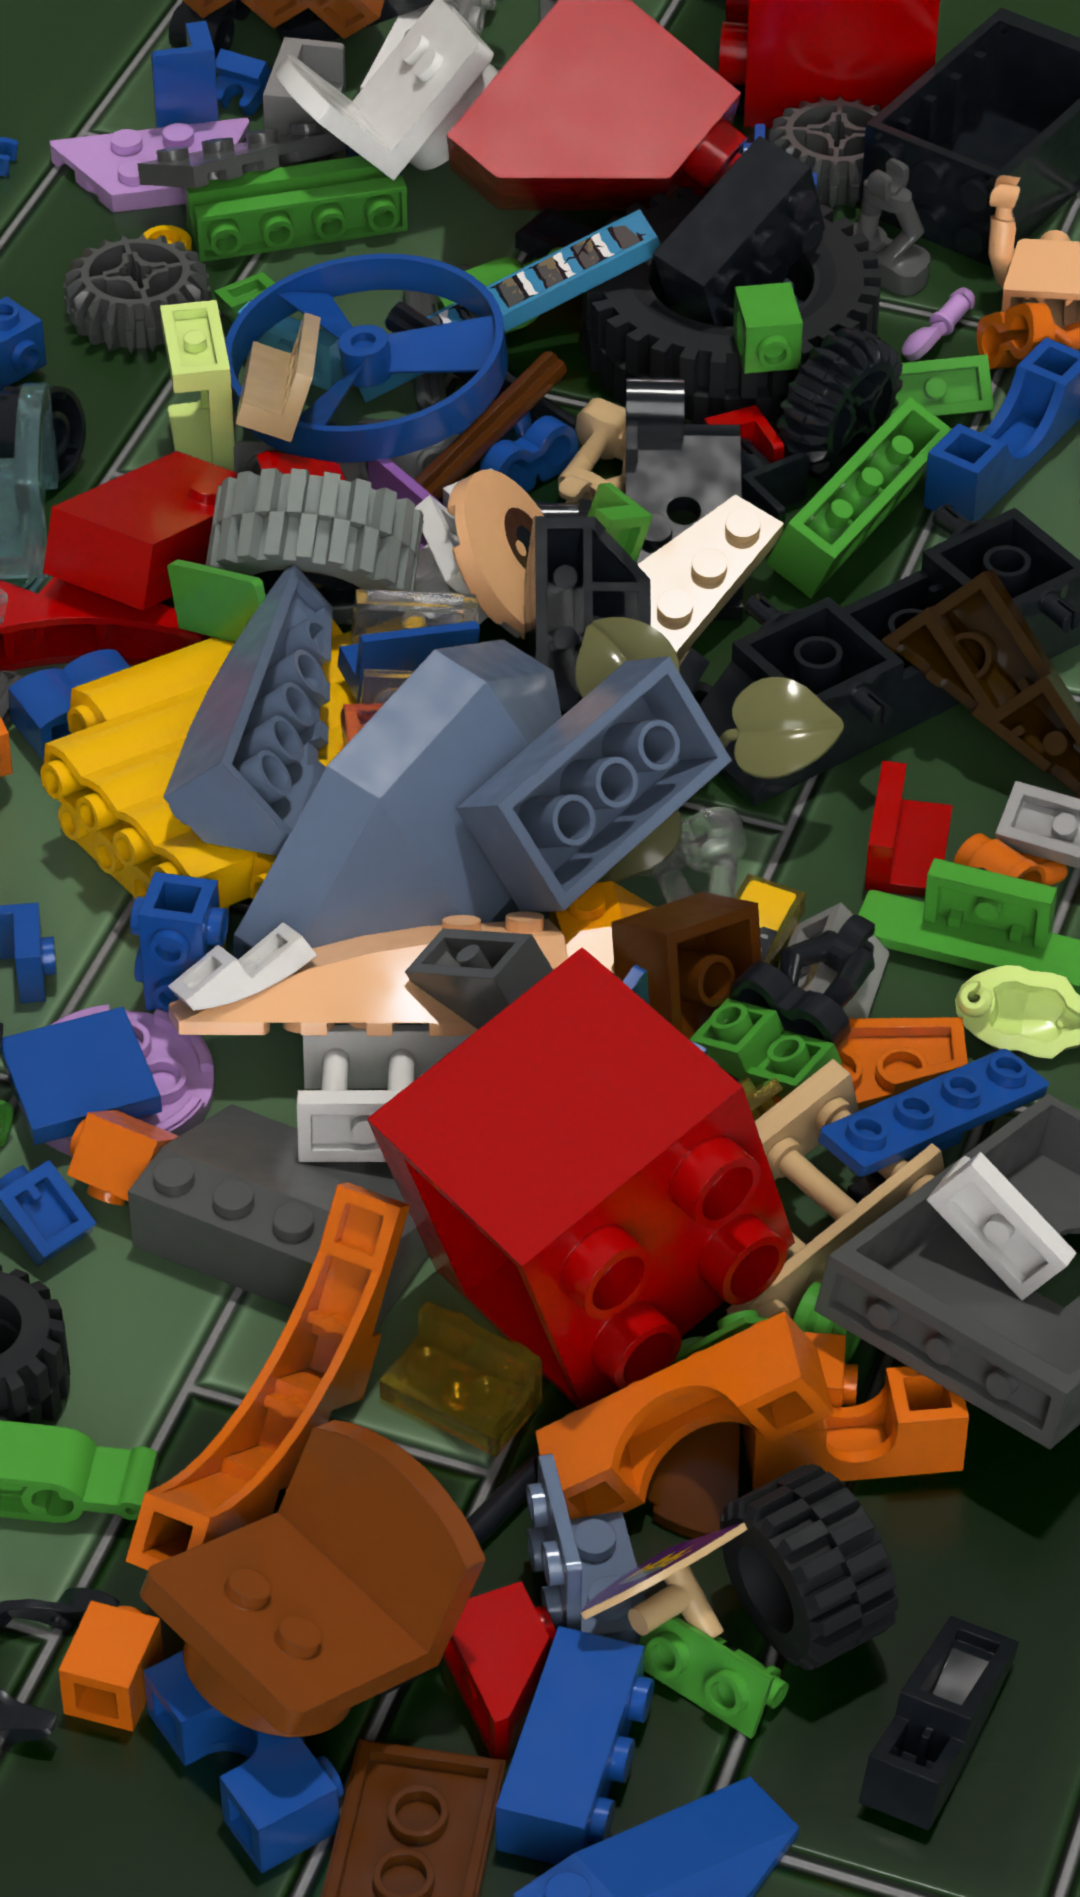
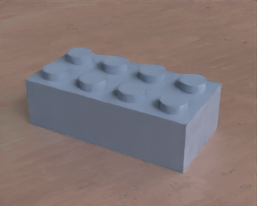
(594, 785)

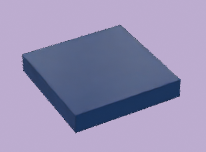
(78, 1070)

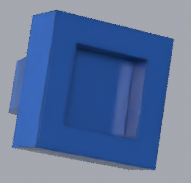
(241, 76)

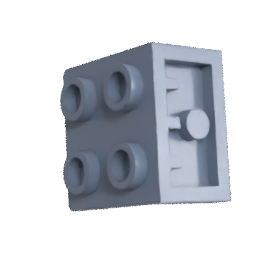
(578, 1558)

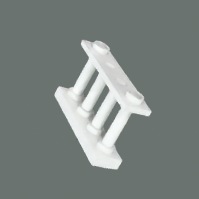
(334, 1119)

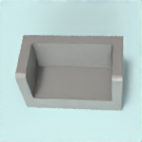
(323, 58)

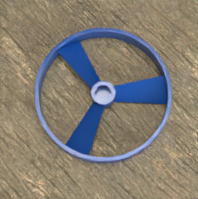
(372, 355)

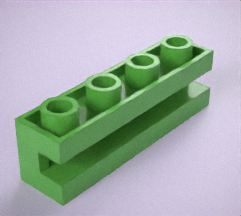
(294, 208)

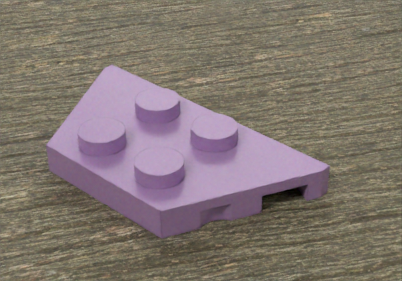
(109, 161)

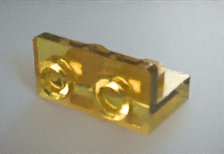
(465, 1380)

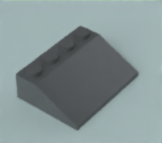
(250, 1213)

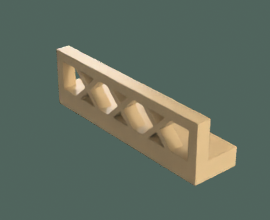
(278, 383)

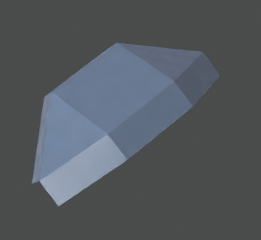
(383, 826)

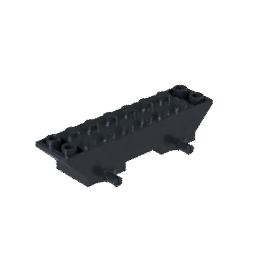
(842, 649)

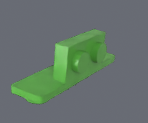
(976, 922)

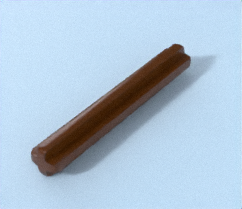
(492, 424)

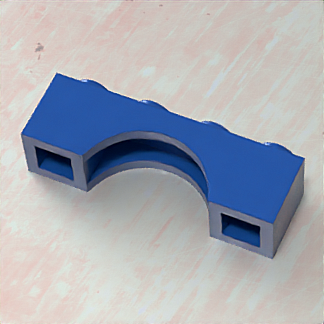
(1040, 408)

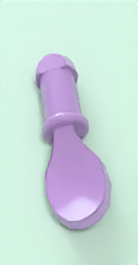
(941, 324)

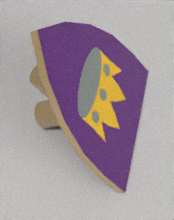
(682, 1590)

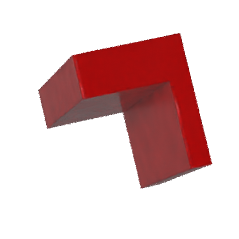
(904, 836)

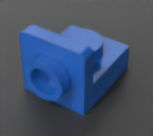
(43, 1211)

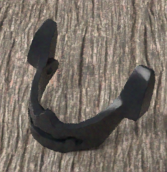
(27, 1722)

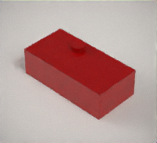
(133, 527)

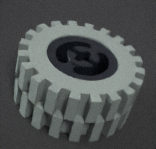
(328, 527)

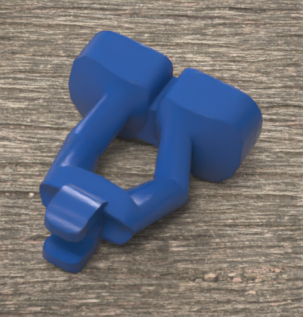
(539, 452)

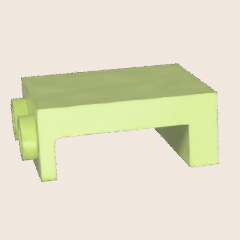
(201, 364)

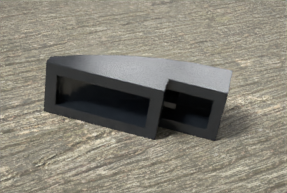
(937, 1723)

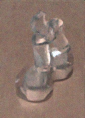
(708, 842)

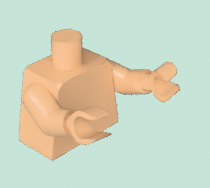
(1037, 268)

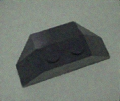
(569, 582)

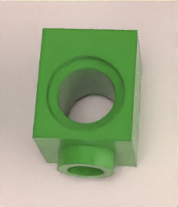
(767, 327)

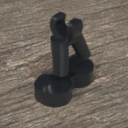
(813, 1012)

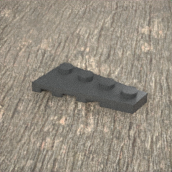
(227, 160)

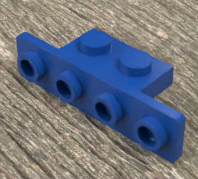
(932, 1113)

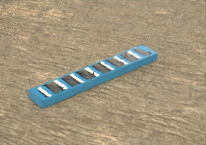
(554, 280)

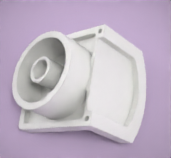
(409, 99)

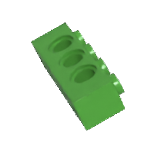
(857, 498)

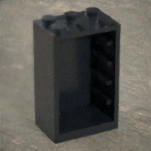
(982, 112)

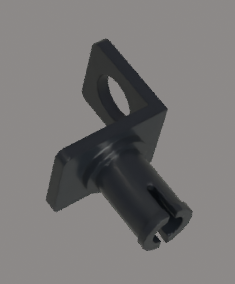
(773, 484)

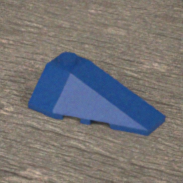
(702, 1849)

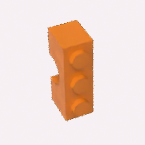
(899, 1432)

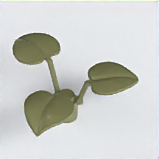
(776, 721)

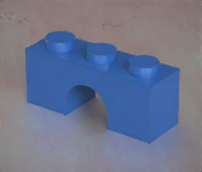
(272, 1801)

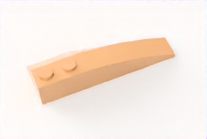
(360, 985)

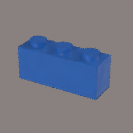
(573, 1747)

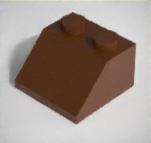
(690, 953)

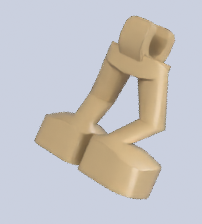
(602, 435)

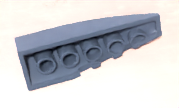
(260, 726)

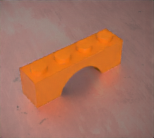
(754, 1378)

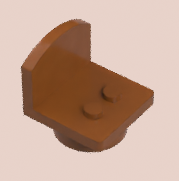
(328, 1593)

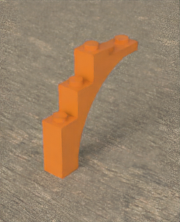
(313, 1369)

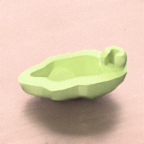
(1021, 1010)

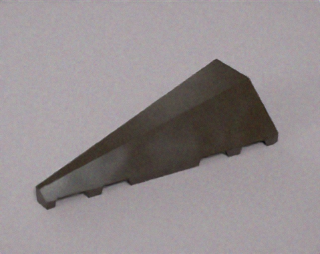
(995, 666)

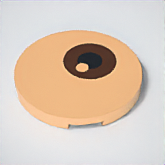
(494, 541)

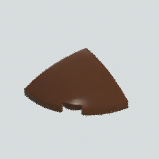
(696, 1480)

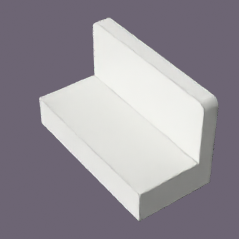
(1000, 1225)

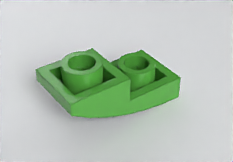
(754, 1045)

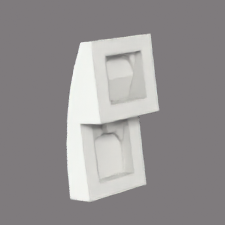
(223, 979)

